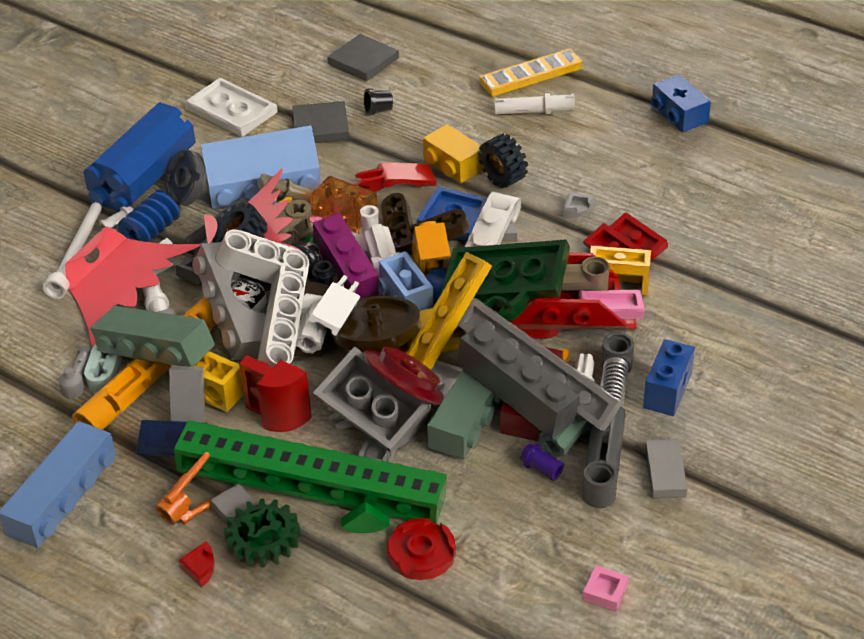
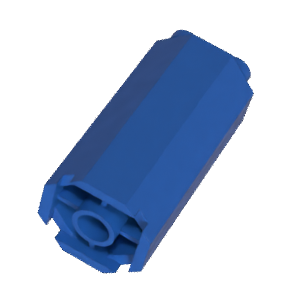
(138, 157)

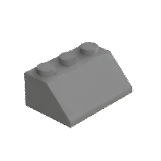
(372, 402)

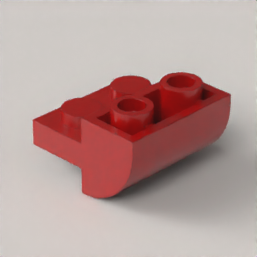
(276, 394)

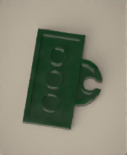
(517, 273)

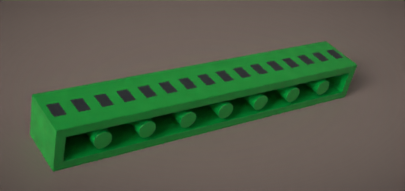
(311, 472)

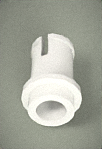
(369, 217)
(113, 220)

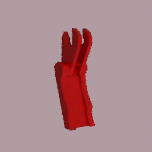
(390, 174)

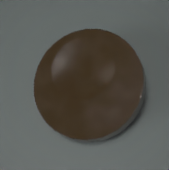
(379, 323)

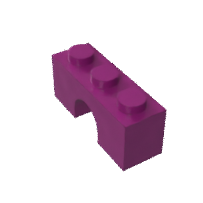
(343, 250)

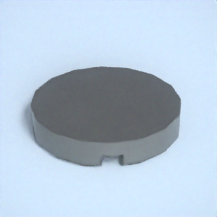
(186, 177)

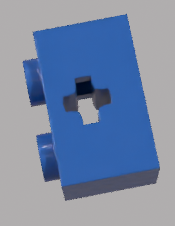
(681, 103)
(668, 377)

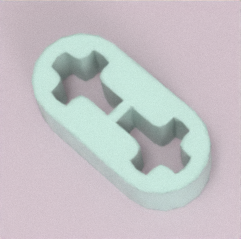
(97, 364)

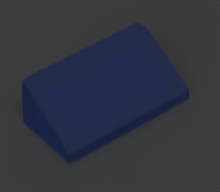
(159, 437)

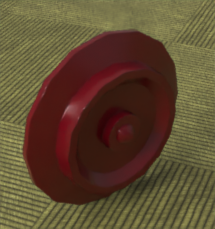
(405, 373)

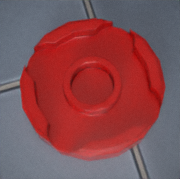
(421, 549)

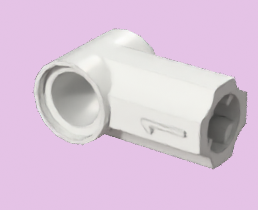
(379, 244)
(310, 335)

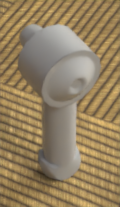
(71, 381)

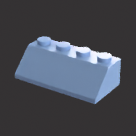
(237, 163)

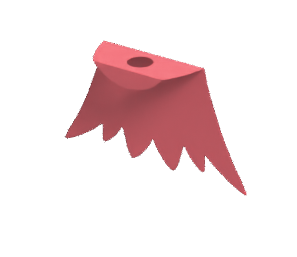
(262, 202)
(116, 272)

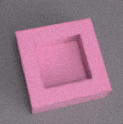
(605, 588)

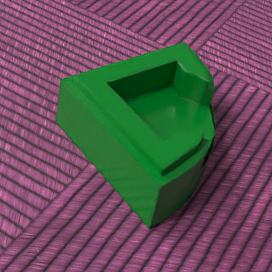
(365, 520)

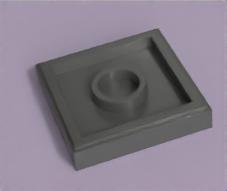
(363, 57)
(326, 119)

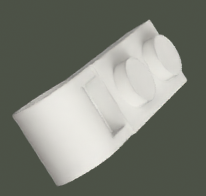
(494, 219)

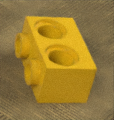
(221, 381)

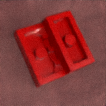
(629, 234)

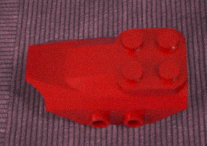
(548, 315)

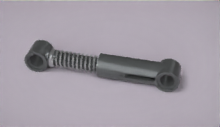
(602, 476)

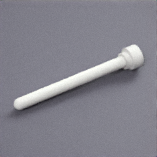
(57, 283)

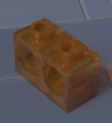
(341, 197)

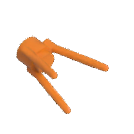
(175, 503)

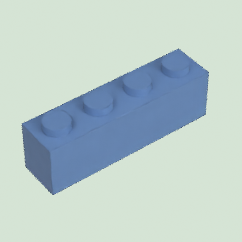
(57, 484)

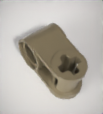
(301, 225)

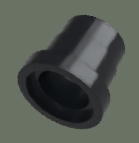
(377, 101)

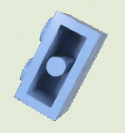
(404, 279)

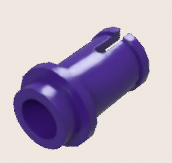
(534, 457)

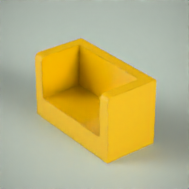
(628, 264)

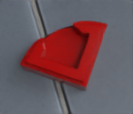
(199, 564)

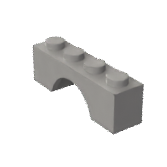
(238, 324)

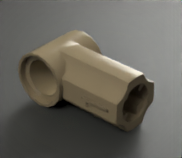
(588, 276)

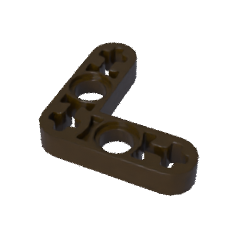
(455, 222)

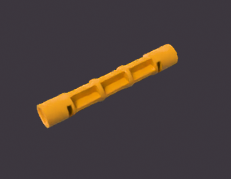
(131, 381)

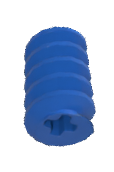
(149, 217)

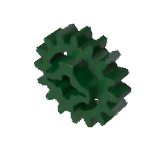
(262, 532)

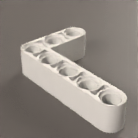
(286, 271)

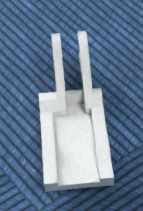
(335, 306)

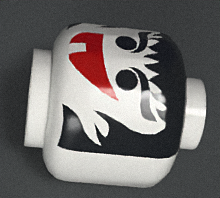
(250, 294)

